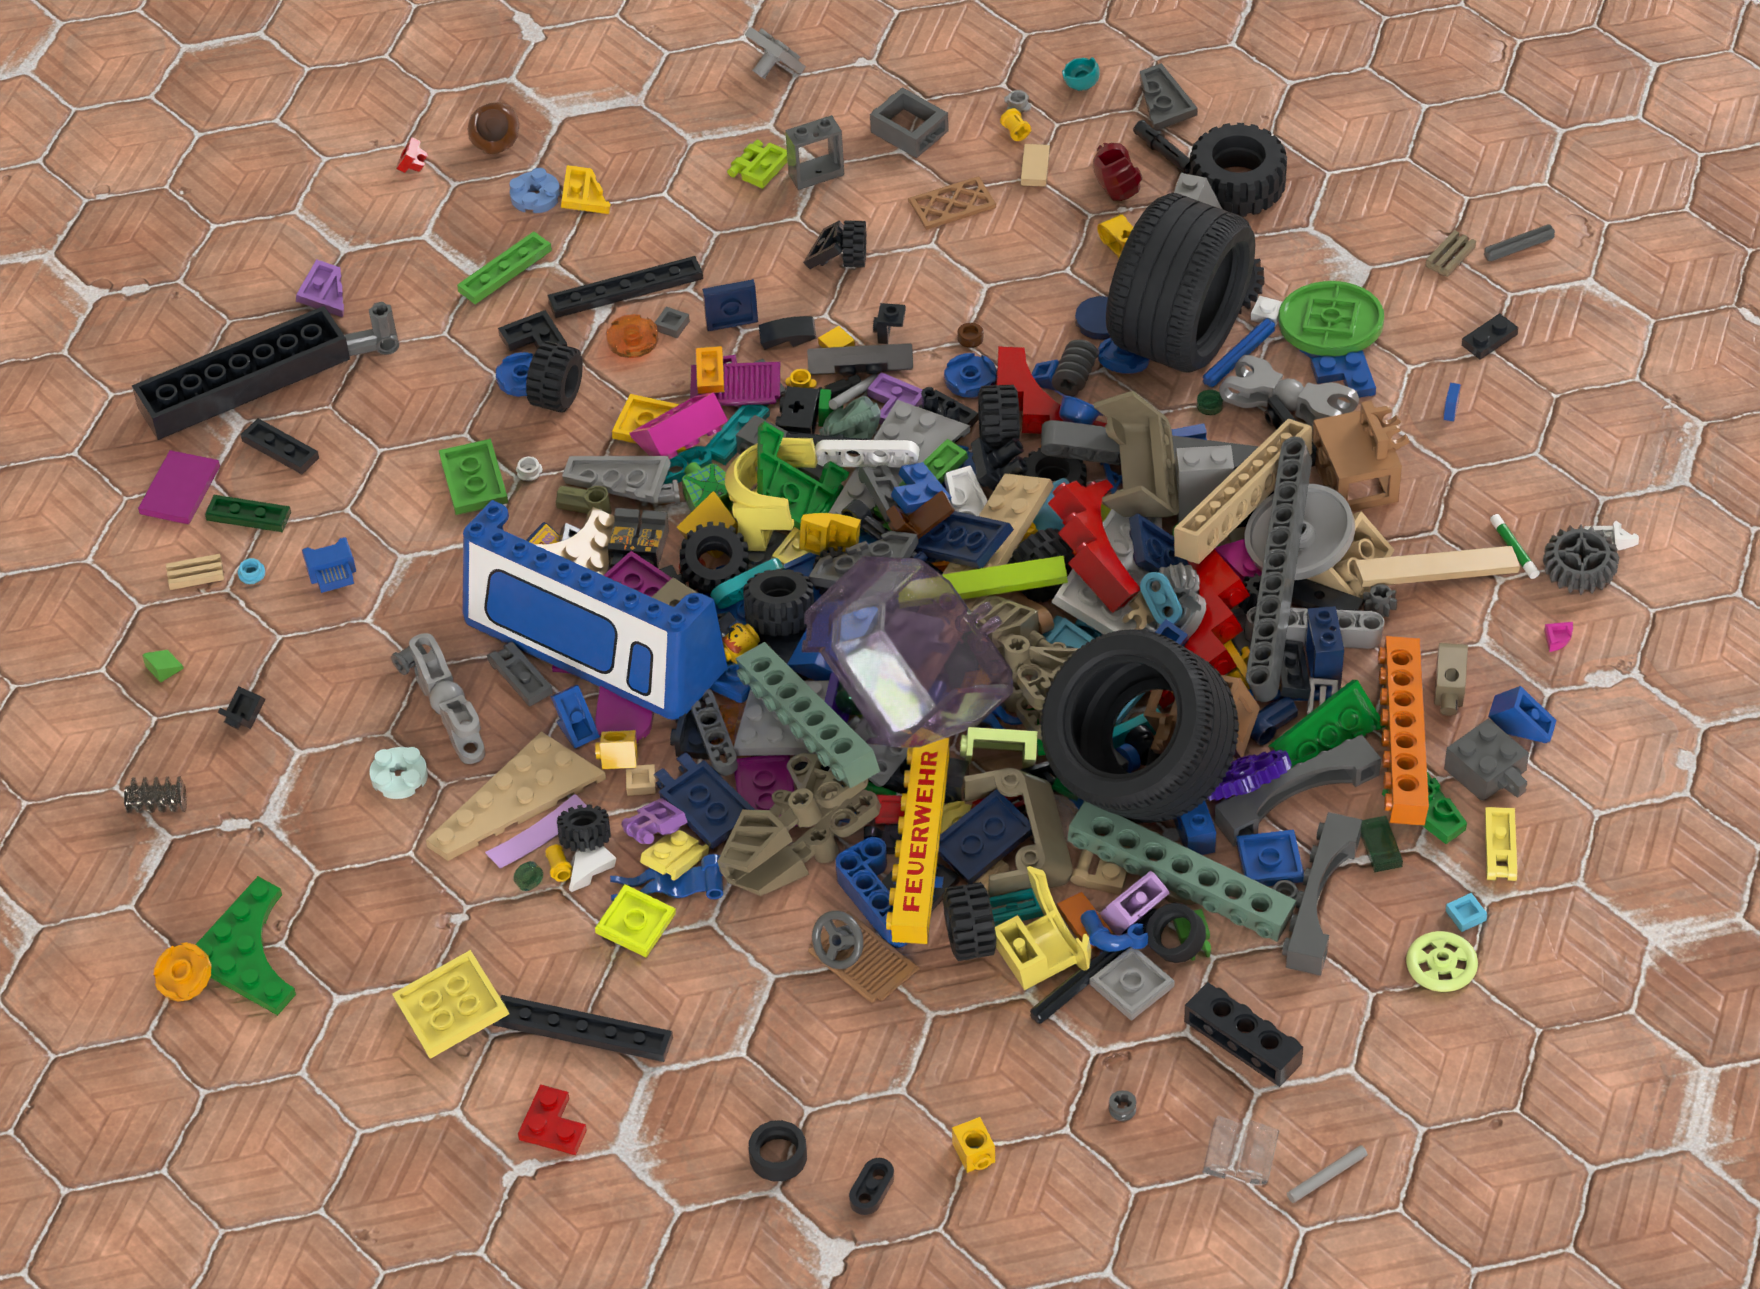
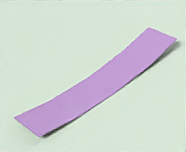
(532, 837)

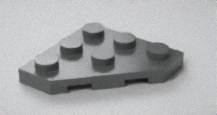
(892, 544)

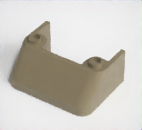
(1145, 457)
(1050, 846)

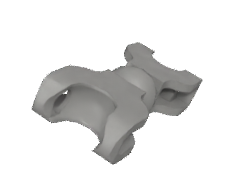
(1263, 382)
(447, 698)

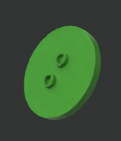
(1331, 318)

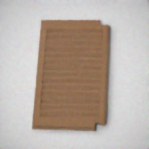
(877, 970)

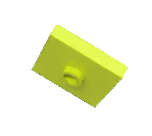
(635, 920)

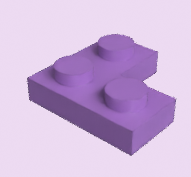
(889, 390)

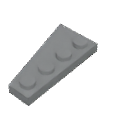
(621, 475)

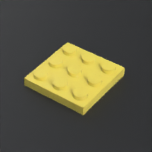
(450, 1004)

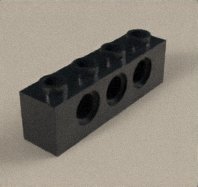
(1274, 1064)

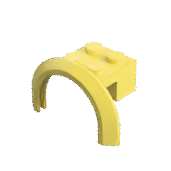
(1044, 945)

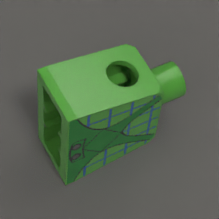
(701, 482)

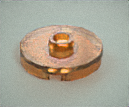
(632, 336)

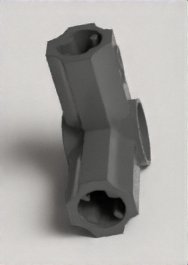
(379, 338)

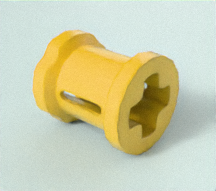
(1018, 128)

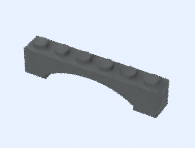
(1348, 763)
(1338, 842)

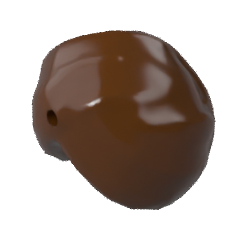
(493, 127)

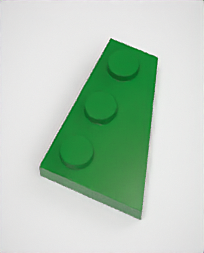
(1442, 816)

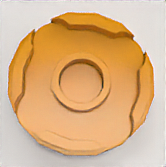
(182, 972)

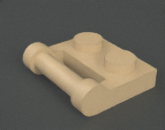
(1108, 876)

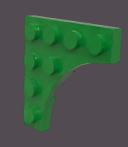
(238, 951)

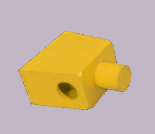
(709, 510)

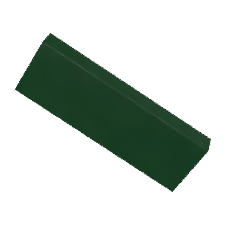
(248, 513)

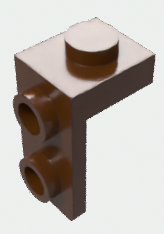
(923, 518)

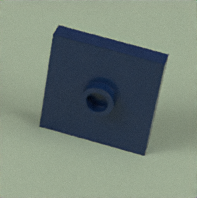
(730, 305)

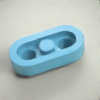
(1161, 599)

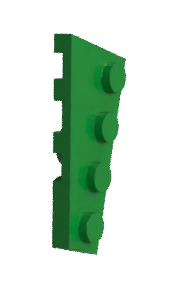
(1337, 719)

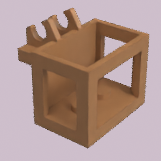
(1358, 449)
(1165, 723)

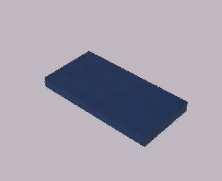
(964, 539)

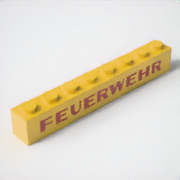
(919, 843)

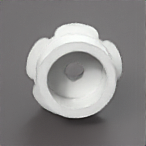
(528, 469)

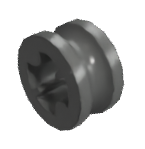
(1119, 1113)

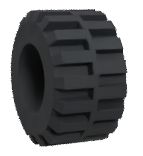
(554, 376)
(998, 415)
(1055, 468)
(710, 539)
(1043, 545)
(777, 601)
(969, 921)

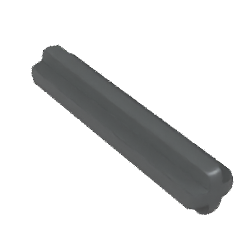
(1519, 242)

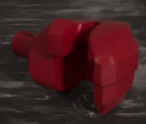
(1116, 172)

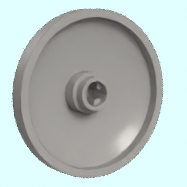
(1324, 537)

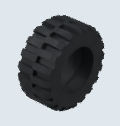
(1247, 148)

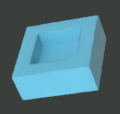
(1466, 912)

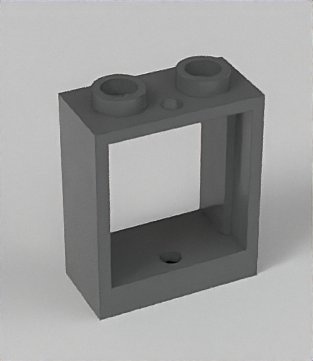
(920, 139)
(829, 165)

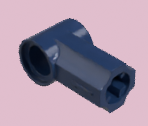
(1272, 718)

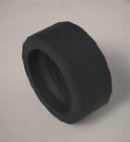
(1191, 945)
(777, 1170)

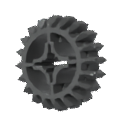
(1596, 552)

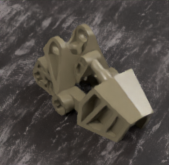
(1026, 654)
(758, 846)

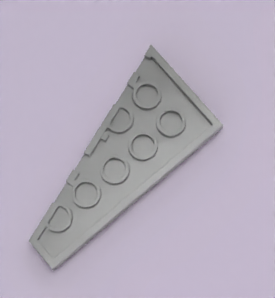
(908, 424)

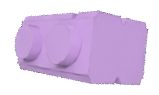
(1134, 903)

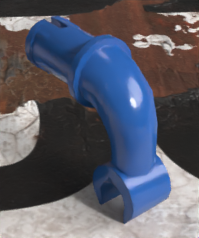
(1104, 940)

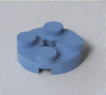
(537, 180)

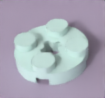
(394, 759)

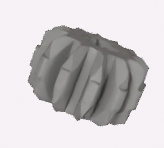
(1182, 579)

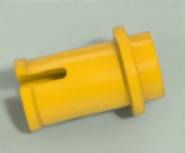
(560, 868)

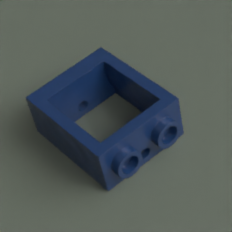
(1324, 645)

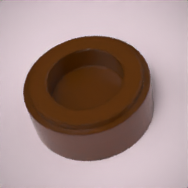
(970, 335)

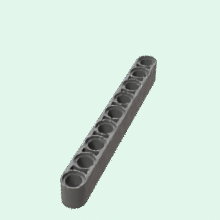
(1094, 445)

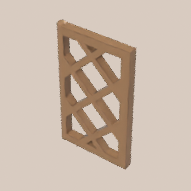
(946, 217)

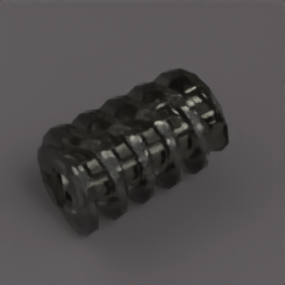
(155, 795)

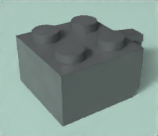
(1488, 761)

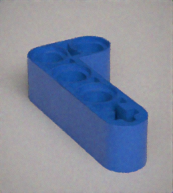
(863, 886)

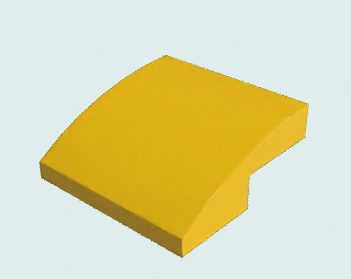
(828, 530)

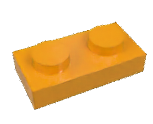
(710, 370)

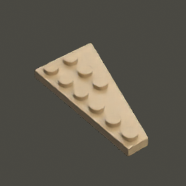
(519, 791)

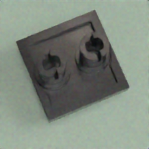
(943, 405)
(993, 463)

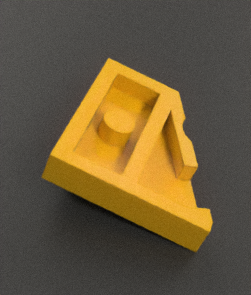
(583, 191)

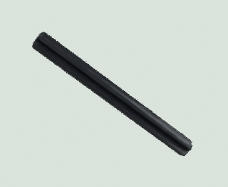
(1078, 980)

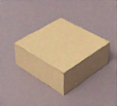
(641, 780)

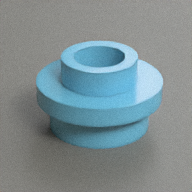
(251, 571)

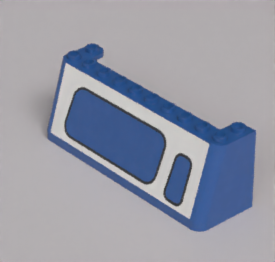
(588, 621)

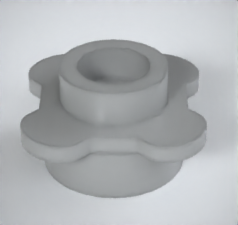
(1019, 100)

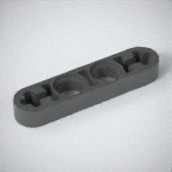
(712, 731)

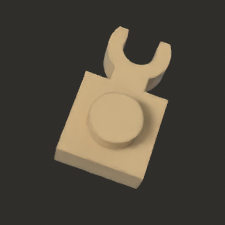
(1140, 612)

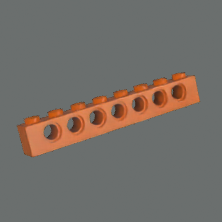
(1403, 731)

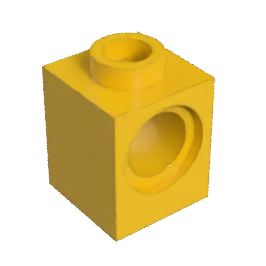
(617, 749)
(973, 1134)

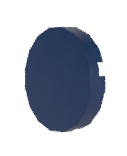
(1091, 318)

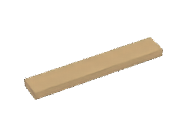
(1436, 566)

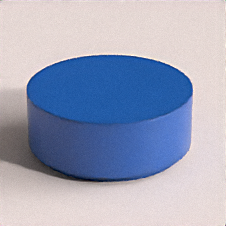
(1131, 755)

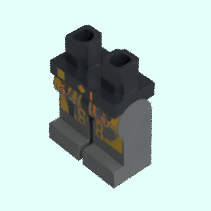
(643, 539)

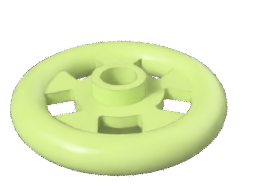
(1430, 978)

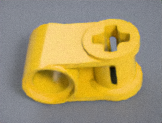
(1115, 233)

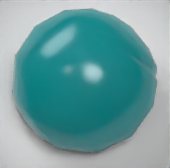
(1081, 73)

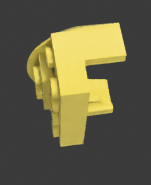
(759, 513)

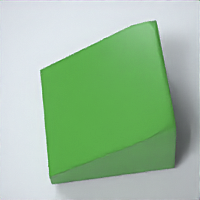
(162, 664)

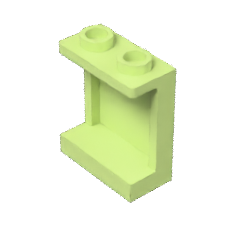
(1001, 740)

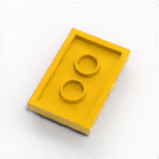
(637, 412)

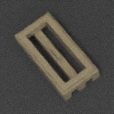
(1447, 251)

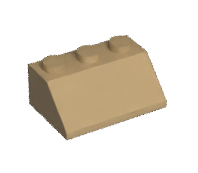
(1366, 544)

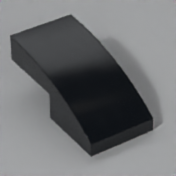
(792, 329)

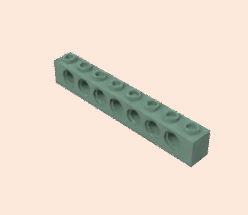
(807, 715)
(1195, 867)

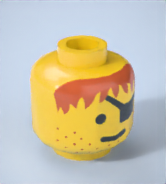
(739, 641)

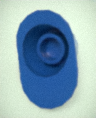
(1077, 410)

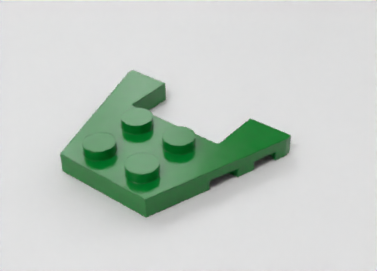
(784, 481)

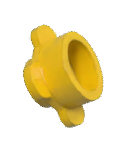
(801, 378)

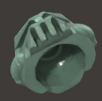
(856, 420)

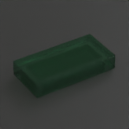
(1380, 844)

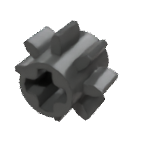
(1380, 600)

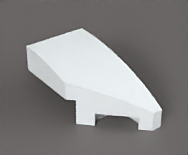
(1618, 535)
(589, 864)

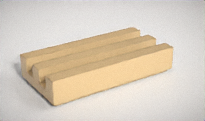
(194, 568)

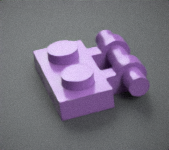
(653, 818)

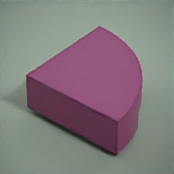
(1558, 635)

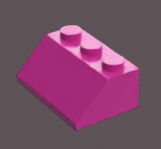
(681, 426)

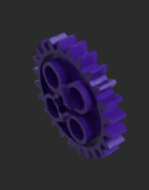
(1251, 772)

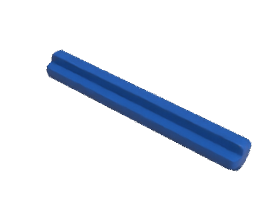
(1244, 347)

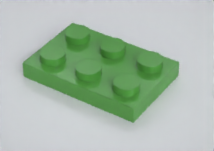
(473, 476)

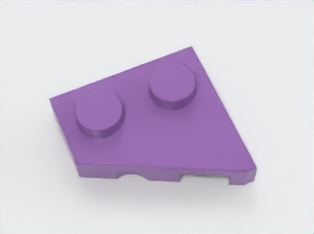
(322, 288)

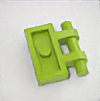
(765, 163)

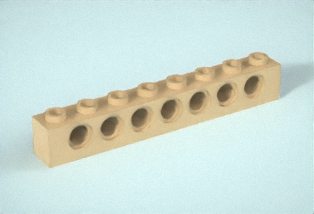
(1235, 496)

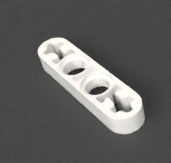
(866, 449)

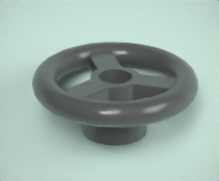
(839, 939)

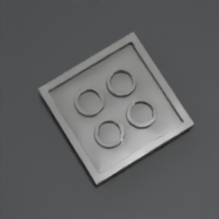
(764, 733)

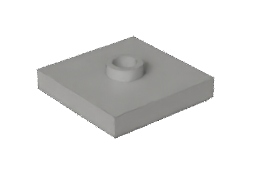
(1132, 982)

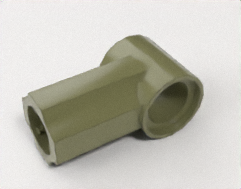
(583, 500)

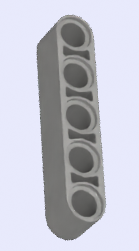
(1357, 628)

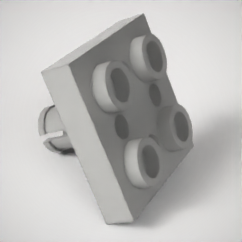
(774, 52)

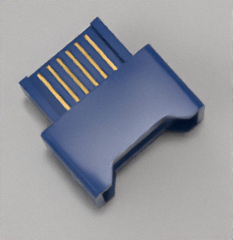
(330, 565)

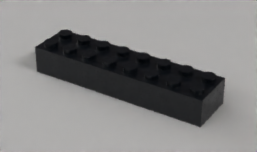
(241, 372)

